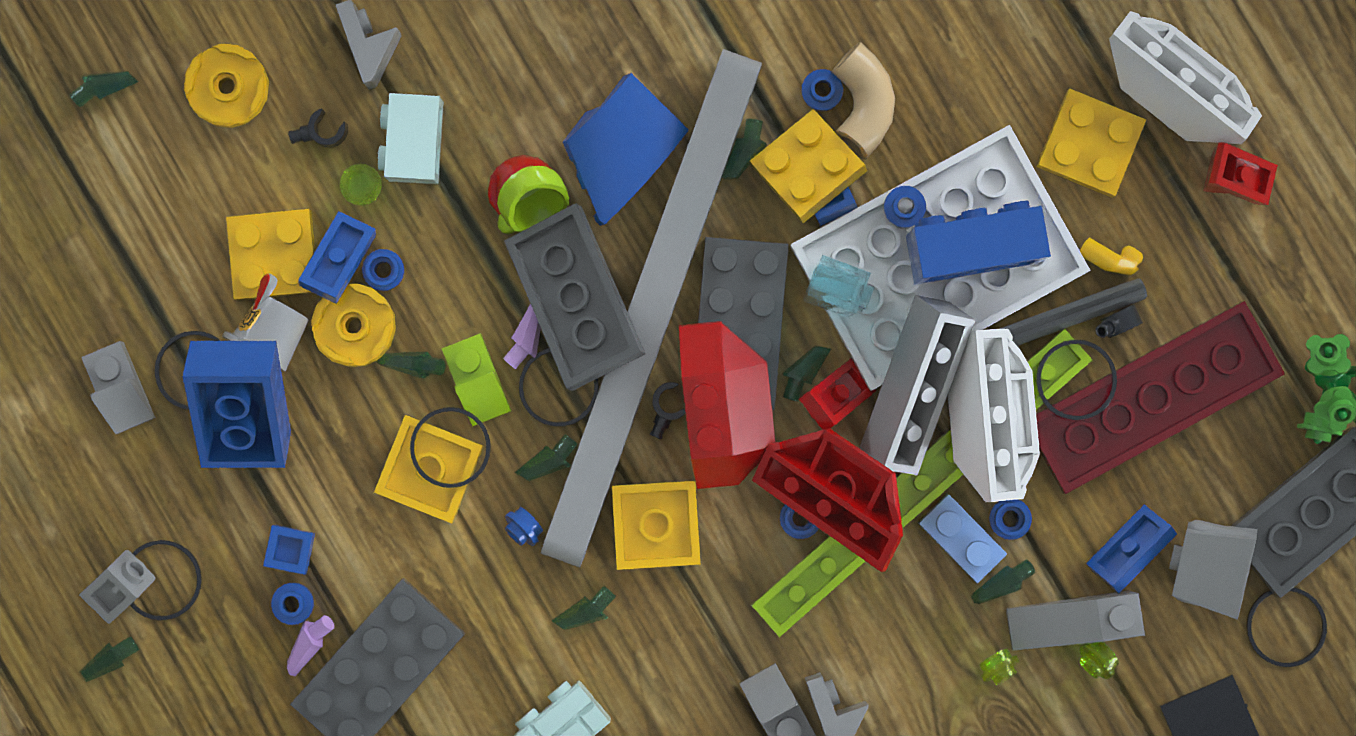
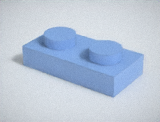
(962, 538)

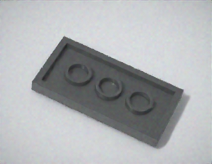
(746, 292)
(574, 297)
(1305, 517)
(379, 665)

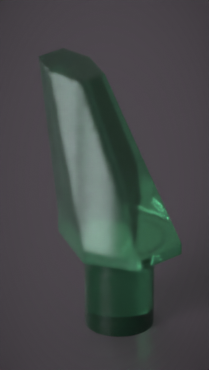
(101, 85)
(745, 149)
(413, 363)
(804, 371)
(548, 460)
(1004, 582)
(586, 610)
(108, 659)

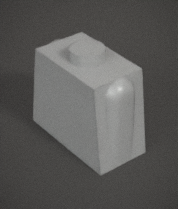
(1213, 566)

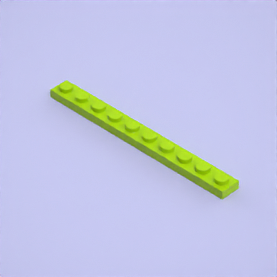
(832, 562)

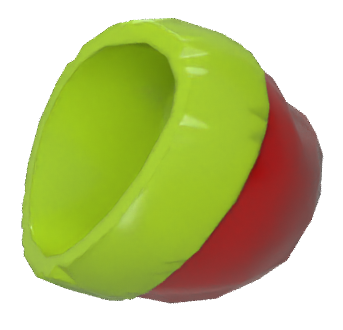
(525, 193)

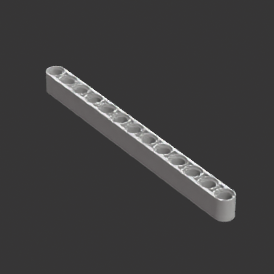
(652, 306)

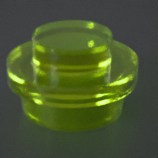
(360, 184)
(1098, 660)
(999, 667)

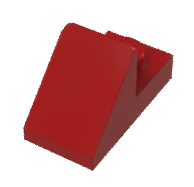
(1240, 174)
(836, 395)

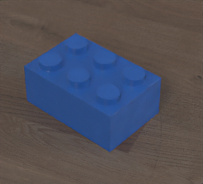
(977, 242)
(237, 404)

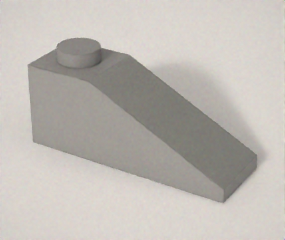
(1076, 621)

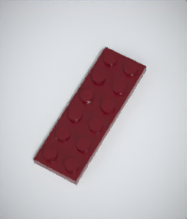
(1156, 397)

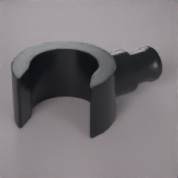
(309, 132)
(1119, 322)
(662, 418)

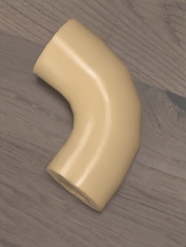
(872, 100)

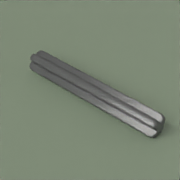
(1077, 311)

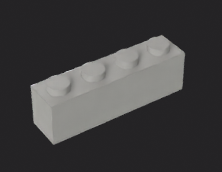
(917, 384)

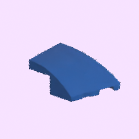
(621, 145)

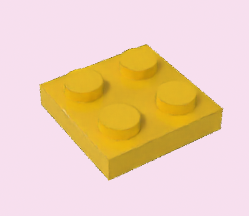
(1091, 143)
(808, 166)
(270, 245)
(441, 457)
(656, 525)

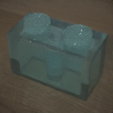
(839, 287)

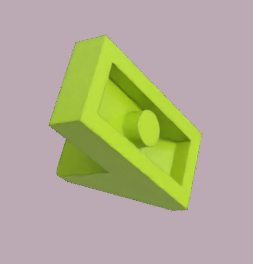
(476, 379)

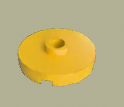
(208, 74)
(332, 321)

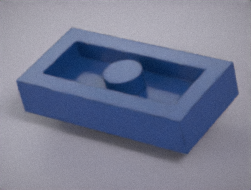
(337, 257)
(1131, 548)

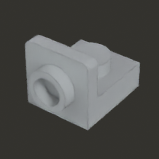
(118, 586)

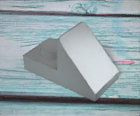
(371, 52)
(117, 388)
(775, 704)
(834, 723)

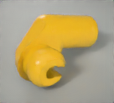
(1108, 260)

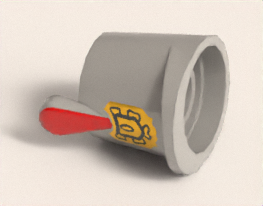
(271, 322)

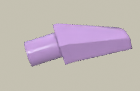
(526, 339)
(308, 643)

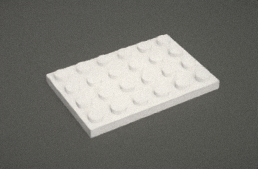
(975, 178)

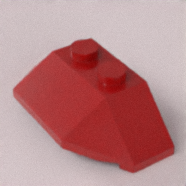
(724, 404)
(837, 491)

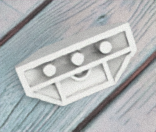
(1181, 82)
(994, 416)

